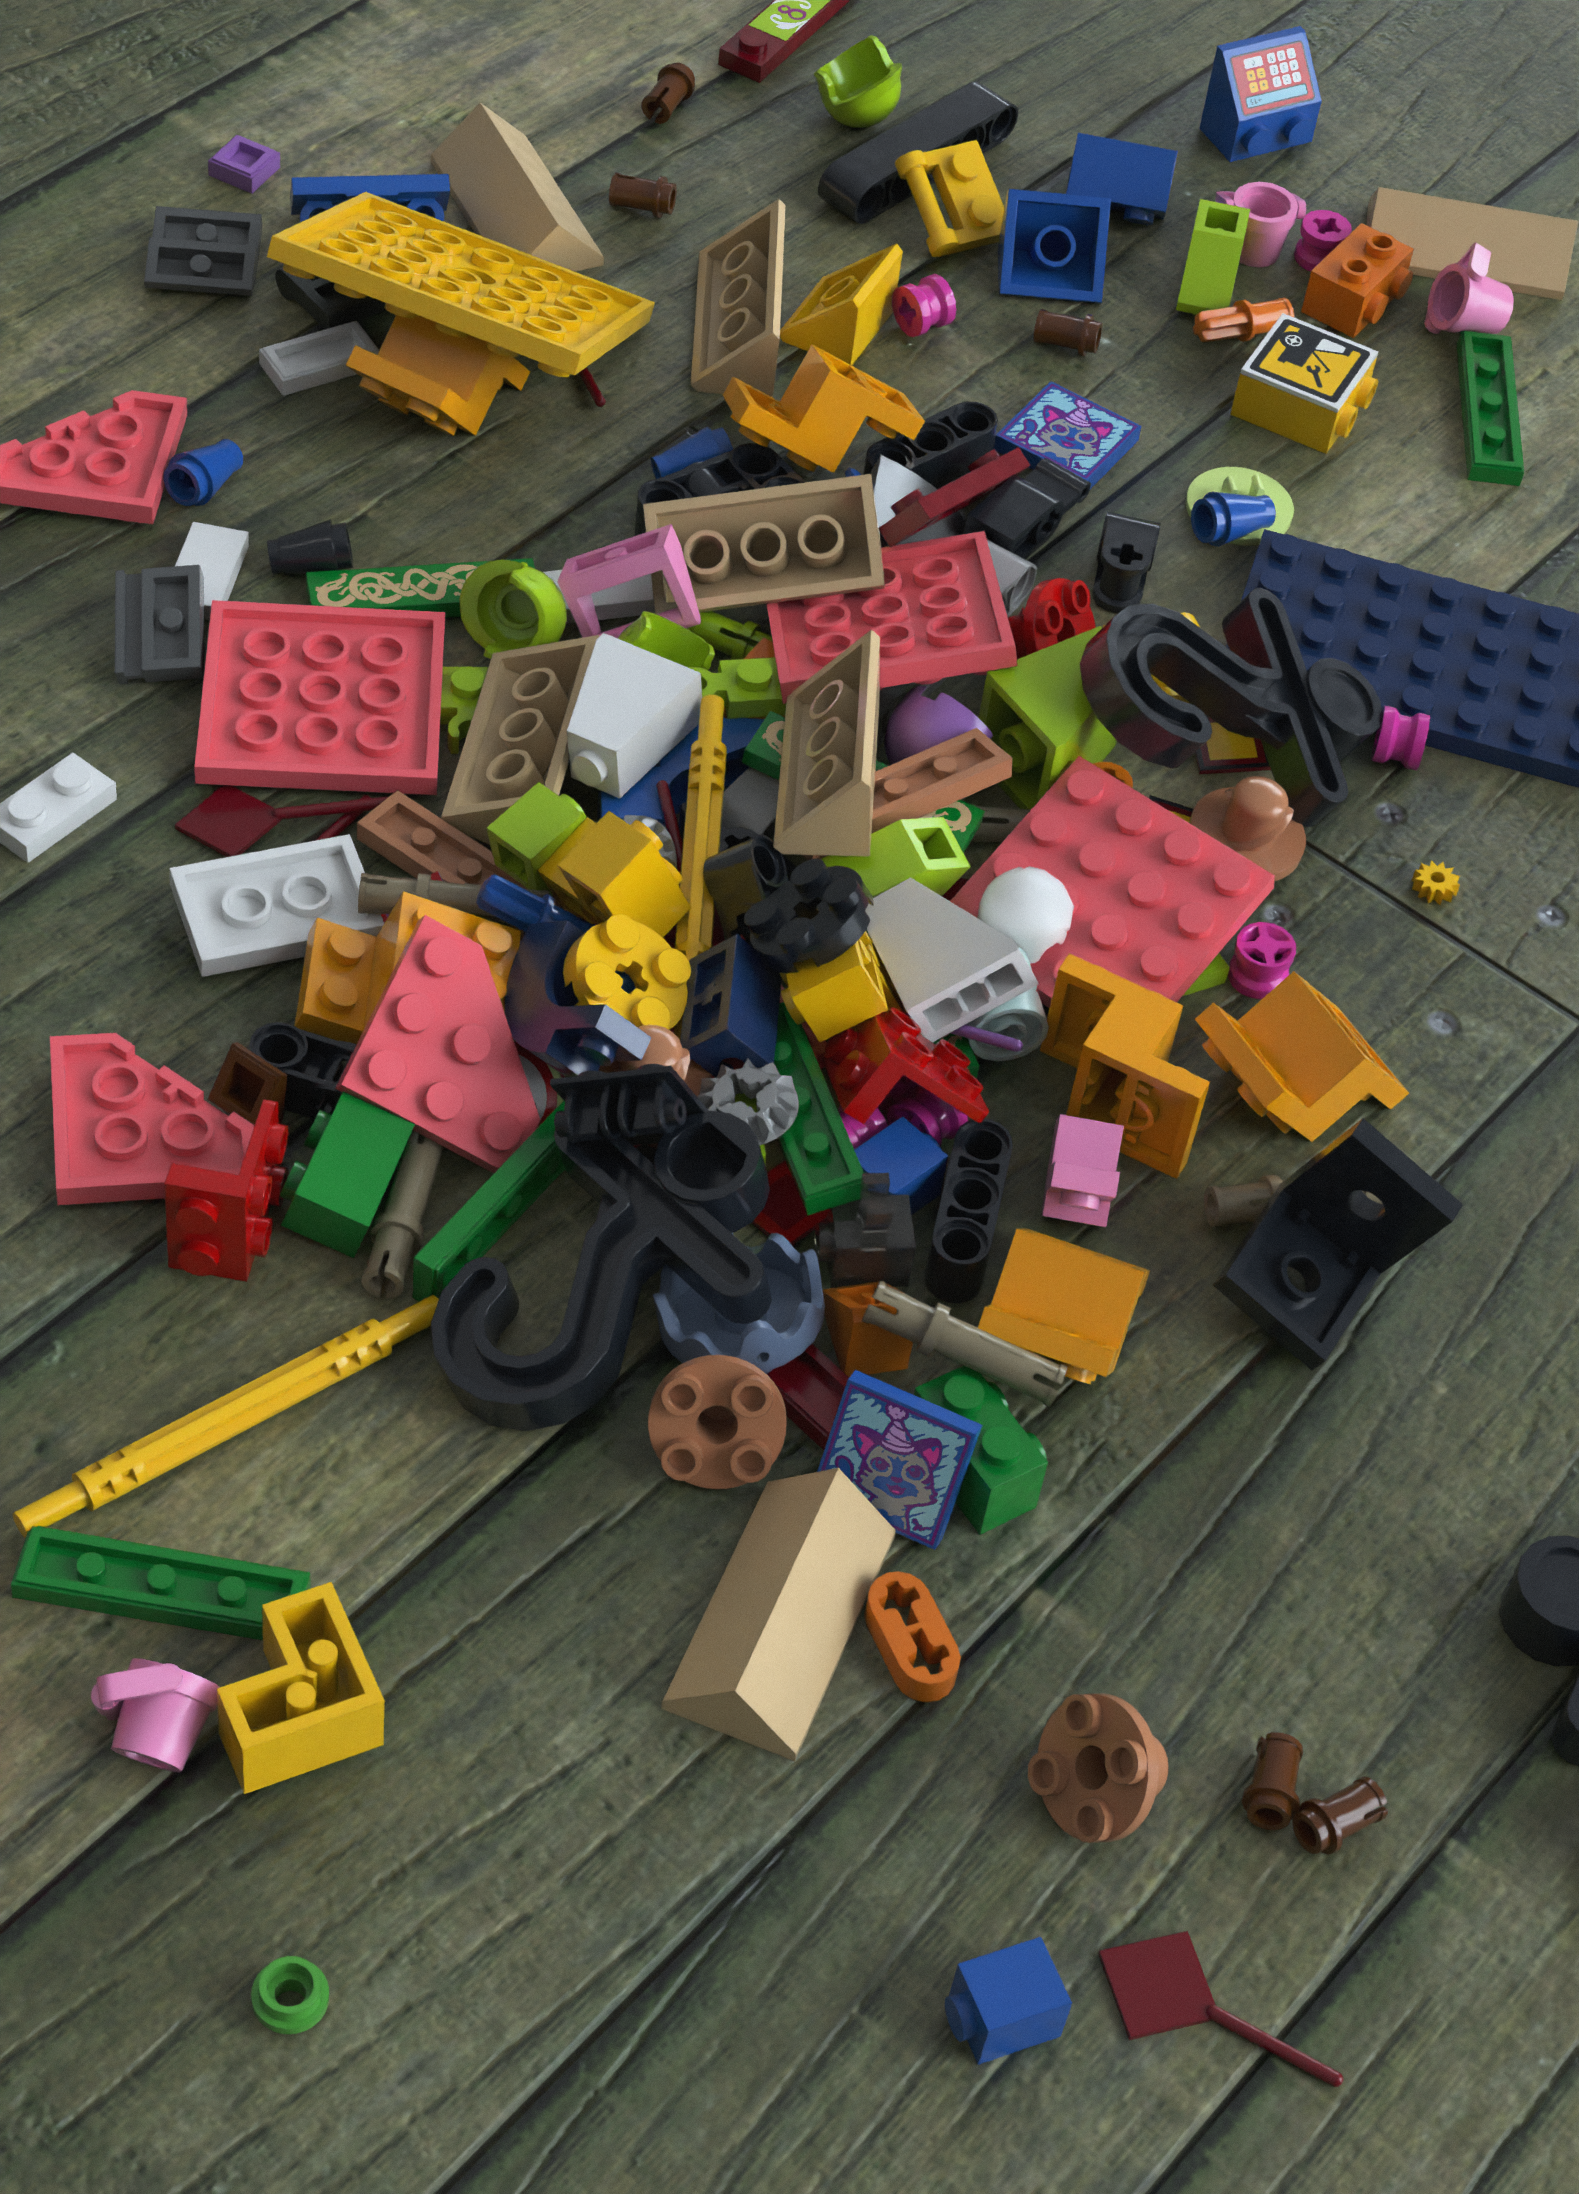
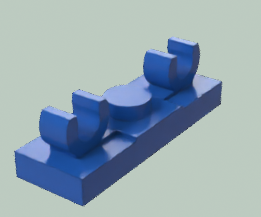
(418, 192)

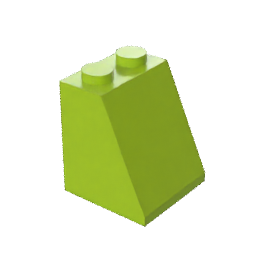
(1043, 718)

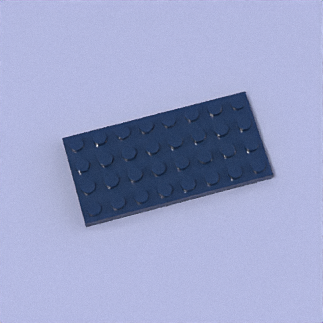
(1475, 659)

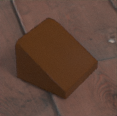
(246, 1082)

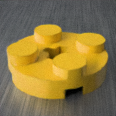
(642, 954)

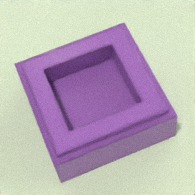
(244, 164)

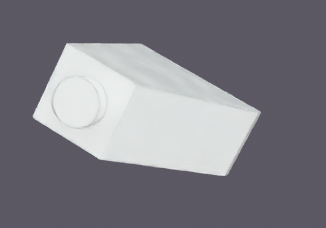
(629, 714)
(943, 958)

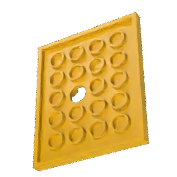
(462, 283)

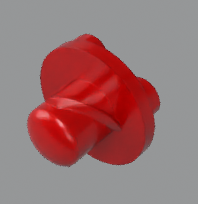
(1052, 614)

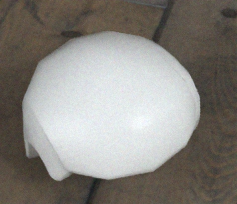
(1028, 908)

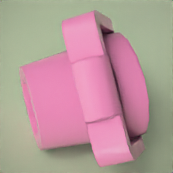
(1269, 220)
(1468, 299)
(156, 1711)

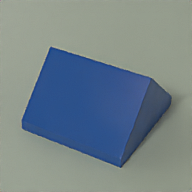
(1053, 246)

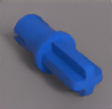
(521, 906)

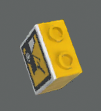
(1305, 383)

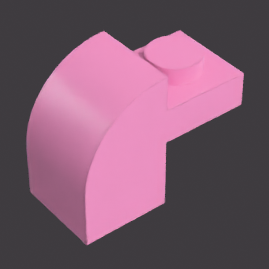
(1082, 1170)

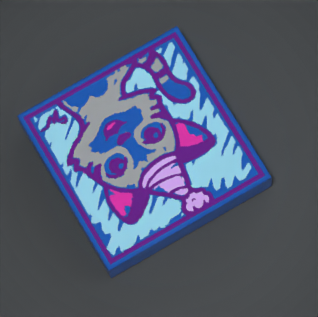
(1068, 432)
(901, 1455)

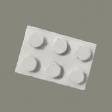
(264, 902)

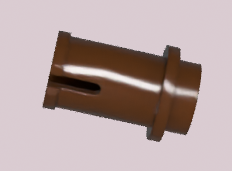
(673, 86)
(643, 194)
(1068, 331)
(1272, 1795)
(1326, 1822)

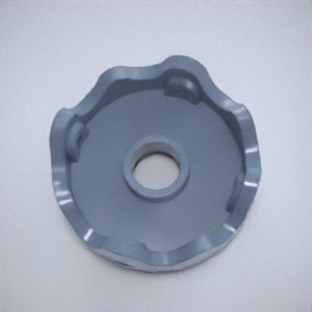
(788, 1328)

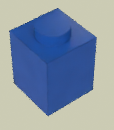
(911, 1159)
(1007, 2001)

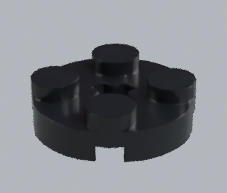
(810, 916)

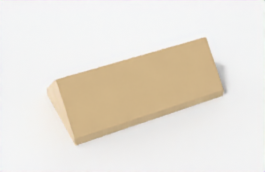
(511, 193)
(1526, 248)
(740, 305)
(773, 543)
(517, 732)
(831, 757)
(783, 1612)

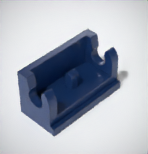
(731, 1007)

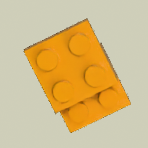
(436, 374)
(821, 411)
(351, 968)
(1121, 1051)
(1298, 1058)
(1064, 1303)

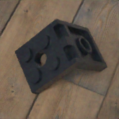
(1333, 1239)

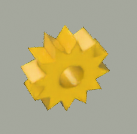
(1435, 882)

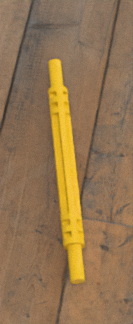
(701, 830)
(227, 1416)

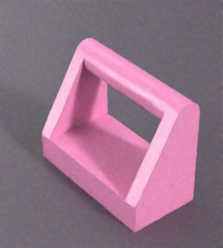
(622, 563)

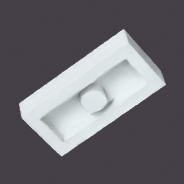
(53, 806)

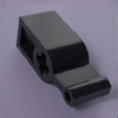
(1028, 509)

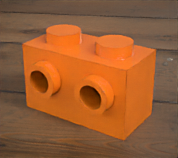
(1358, 280)

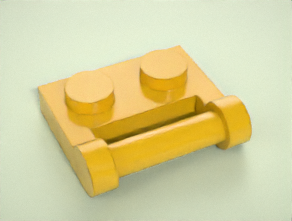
(966, 194)

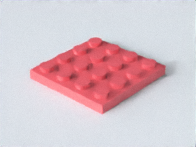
(933, 618)
(321, 698)
(1143, 883)

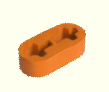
(899, 1642)

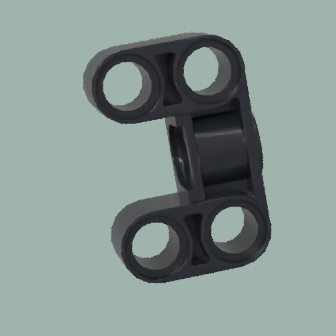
(741, 469)

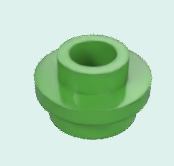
(285, 1975)

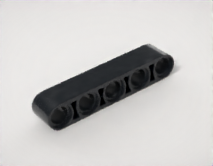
(866, 178)

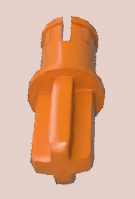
(1240, 320)

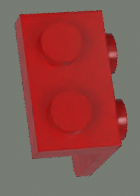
(878, 1051)
(220, 1217)

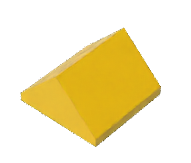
(847, 307)

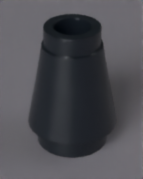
(312, 550)

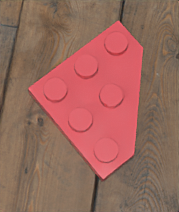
(98, 462)
(445, 1051)
(128, 1121)

